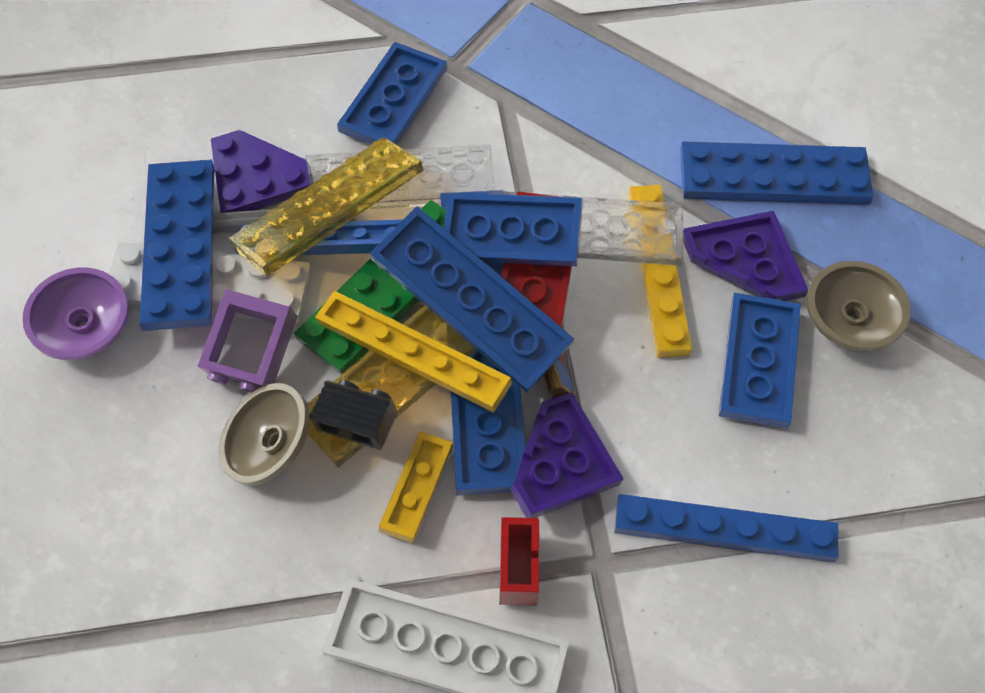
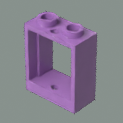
(234, 302)

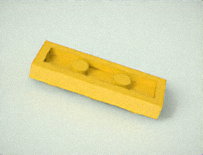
(416, 487)

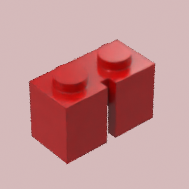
(517, 552)

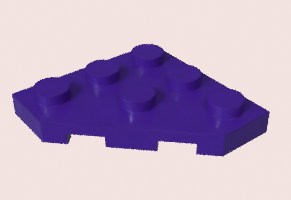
(255, 172)
(749, 254)
(562, 460)

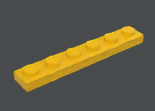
(663, 294)
(414, 351)

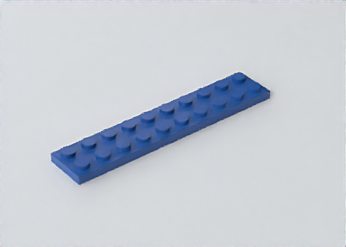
(485, 442)

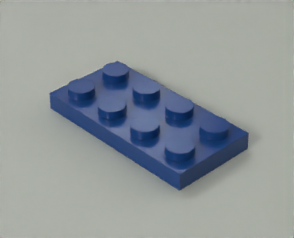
(392, 95)
(517, 227)
(760, 360)

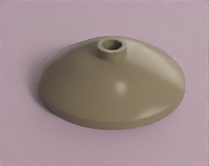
(865, 293)
(264, 434)

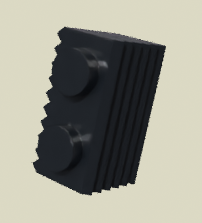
(354, 413)

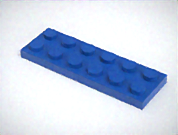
(775, 172)
(178, 246)
(471, 298)

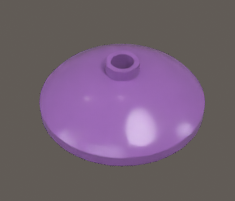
(65, 302)

